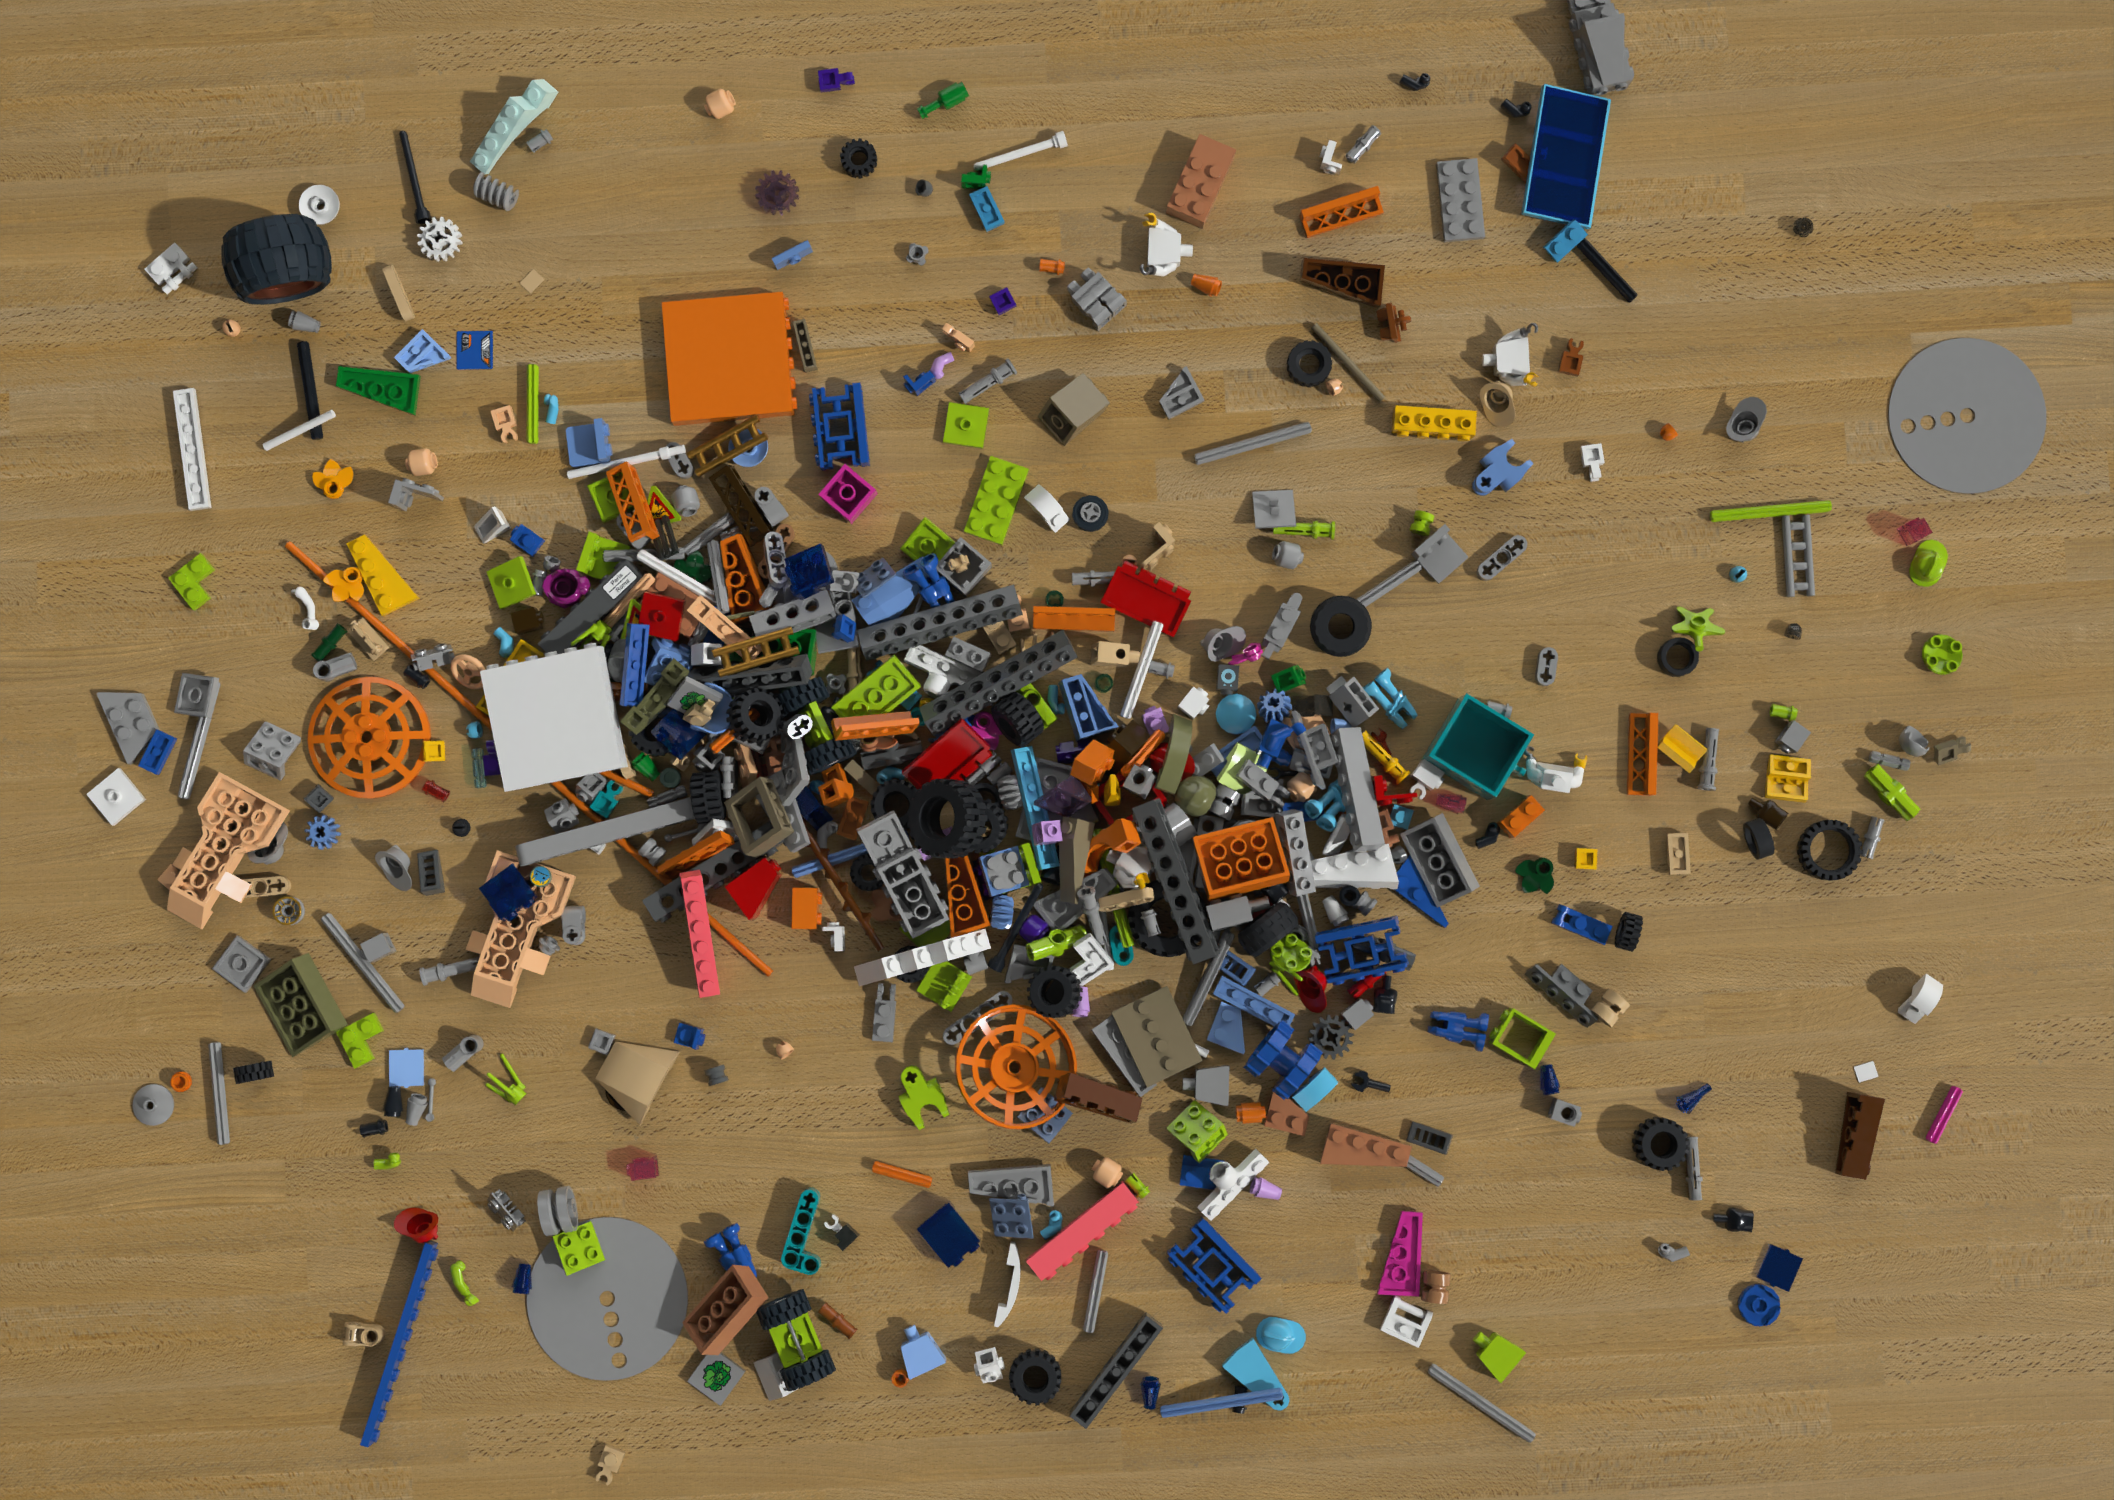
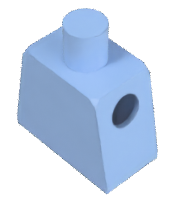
(920, 1352)

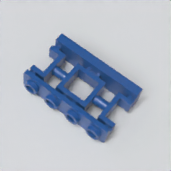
(855, 425)
(1366, 967)
(1224, 1254)

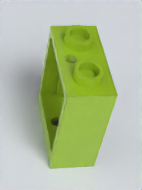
(1540, 1047)

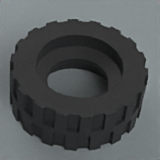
(1315, 349)

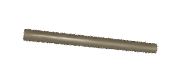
(1348, 362)

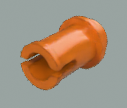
(1052, 266)

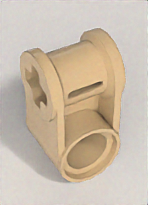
(359, 1334)

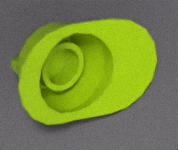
(1928, 563)

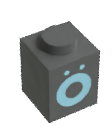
(1227, 679)

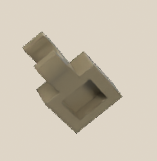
(1949, 750)

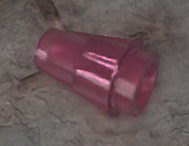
(1452, 802)

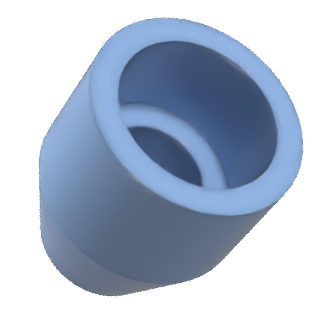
(1338, 723)

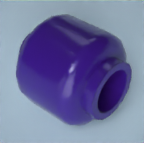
(1034, 929)

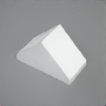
(491, 525)

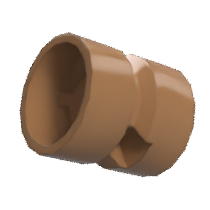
(1435, 1286)

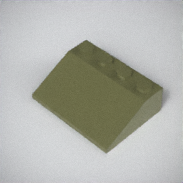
(300, 1004)

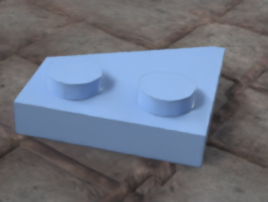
(421, 353)
(1228, 1028)

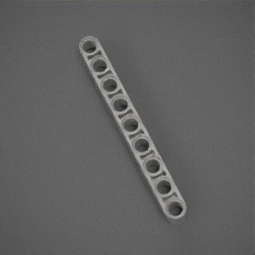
(604, 832)

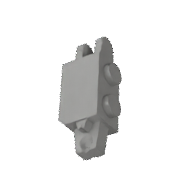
(1281, 625)

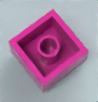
(848, 494)

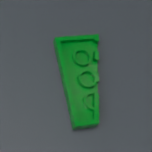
(385, 387)

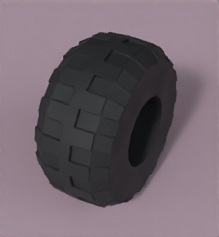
(1361, 626)
(1267, 929)

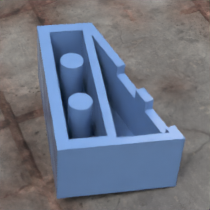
(1084, 709)

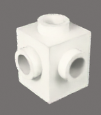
(989, 1365)

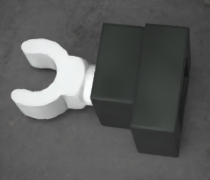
(845, 1234)

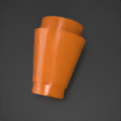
(1207, 284)

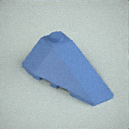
(890, 599)

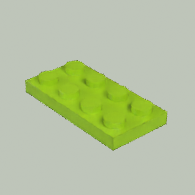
(996, 500)
(878, 691)

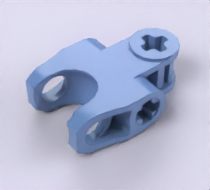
(1499, 471)

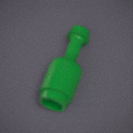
(947, 98)

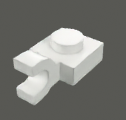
(1592, 457)

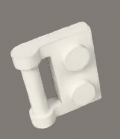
(1402, 1327)

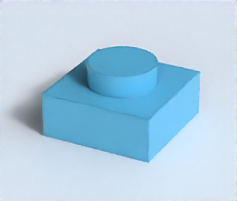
(1401, 816)

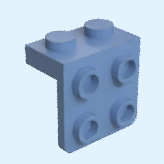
(589, 444)
(665, 652)

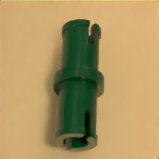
(329, 642)

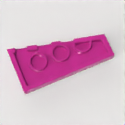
(1403, 1262)

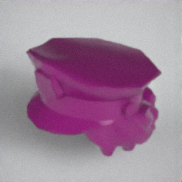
(565, 587)

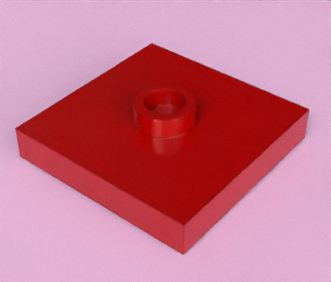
(662, 614)

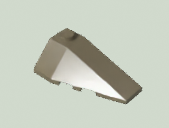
(1073, 856)

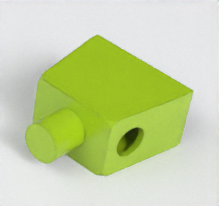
(1498, 1354)

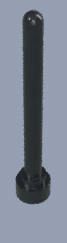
(421, 213)
(997, 962)

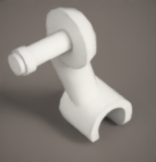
(309, 622)

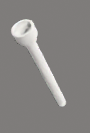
(1057, 140)

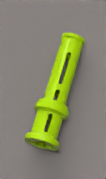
(1311, 529)

